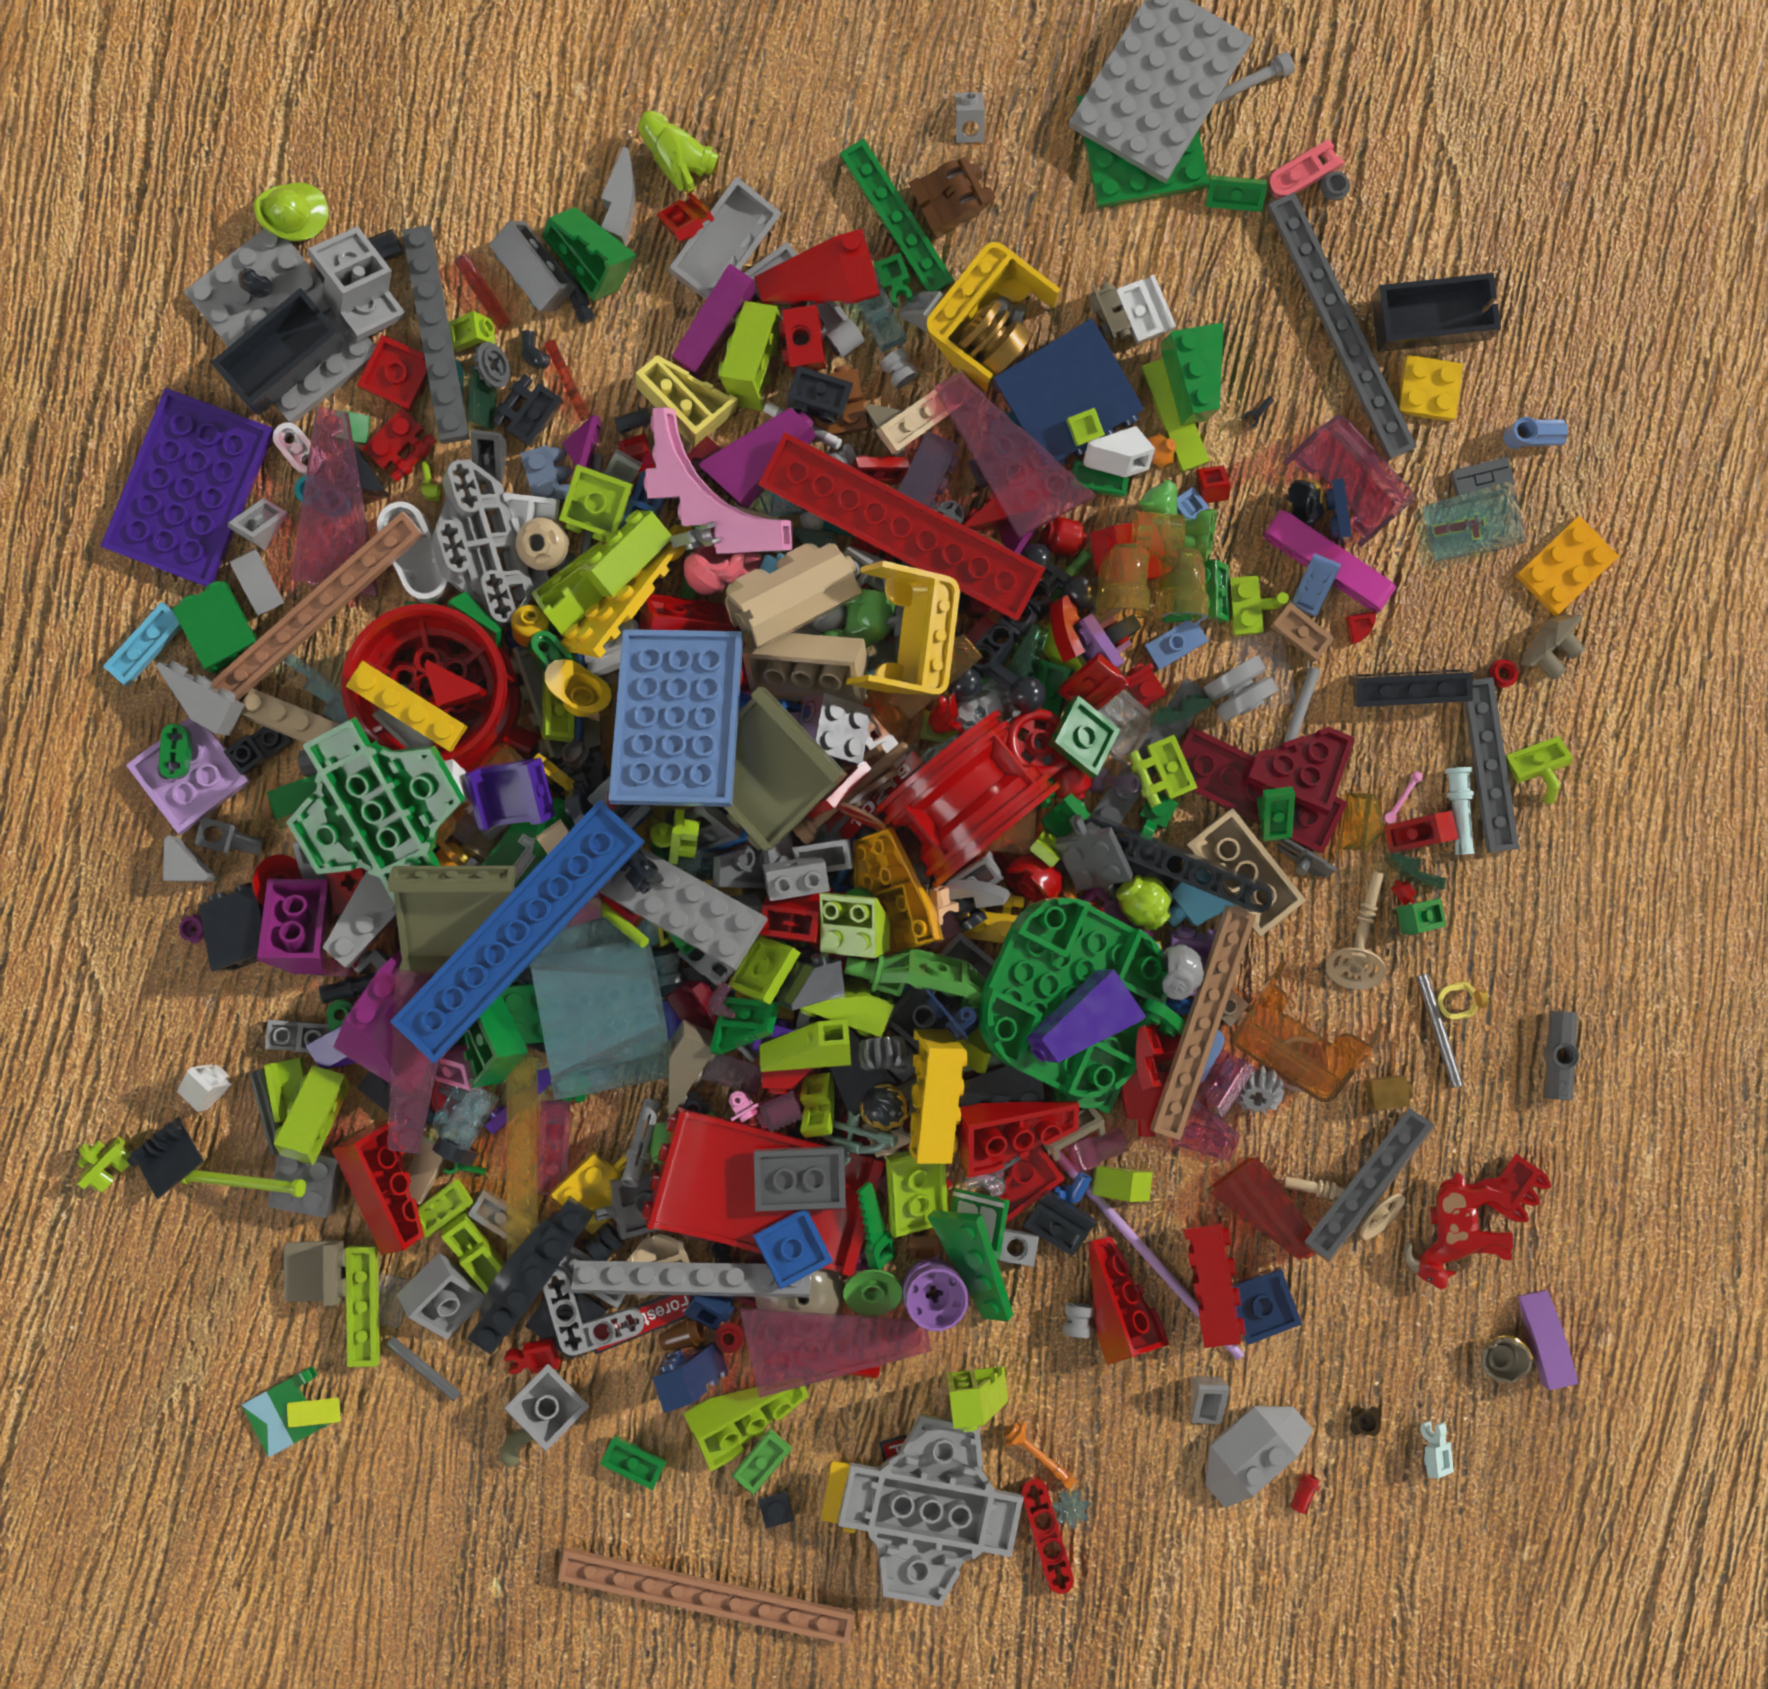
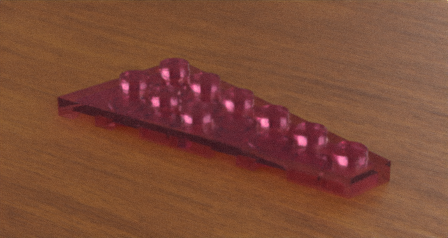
(809, 1347)

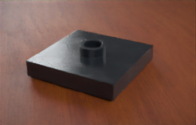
(542, 1323)

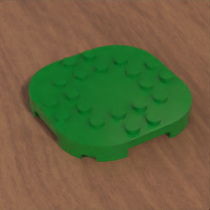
(1045, 961)

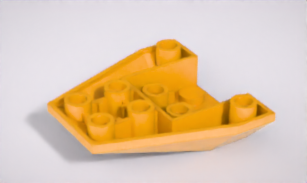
(890, 876)

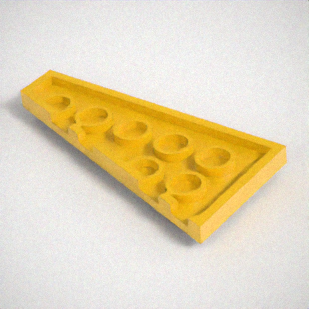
(604, 618)

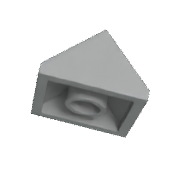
(546, 1407)

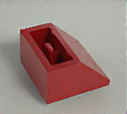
(793, 919)

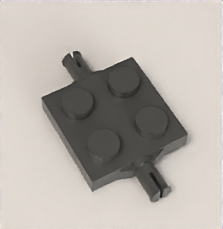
(1094, 858)
(628, 1206)

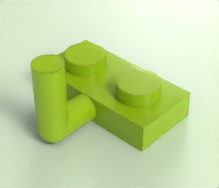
(1248, 606)
(1540, 761)

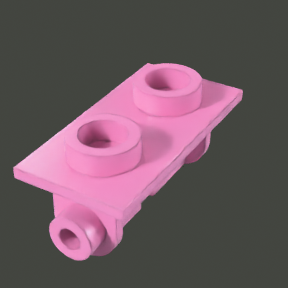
(742, 1106)

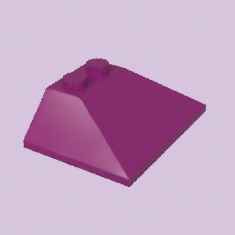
(367, 1028)

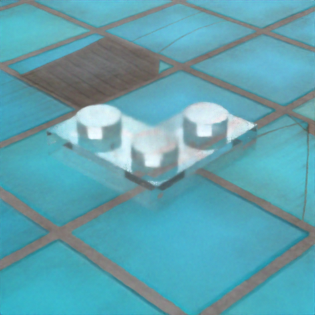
(1133, 723)

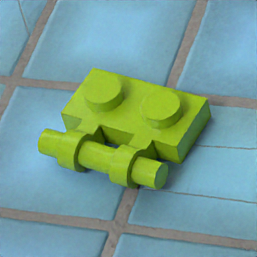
(1170, 767)

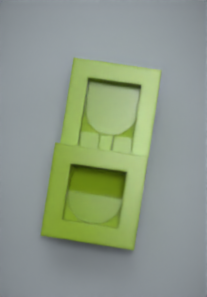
(819, 1104)

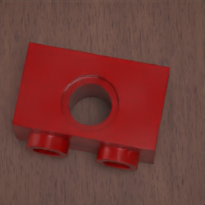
(798, 322)

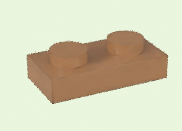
(1302, 632)

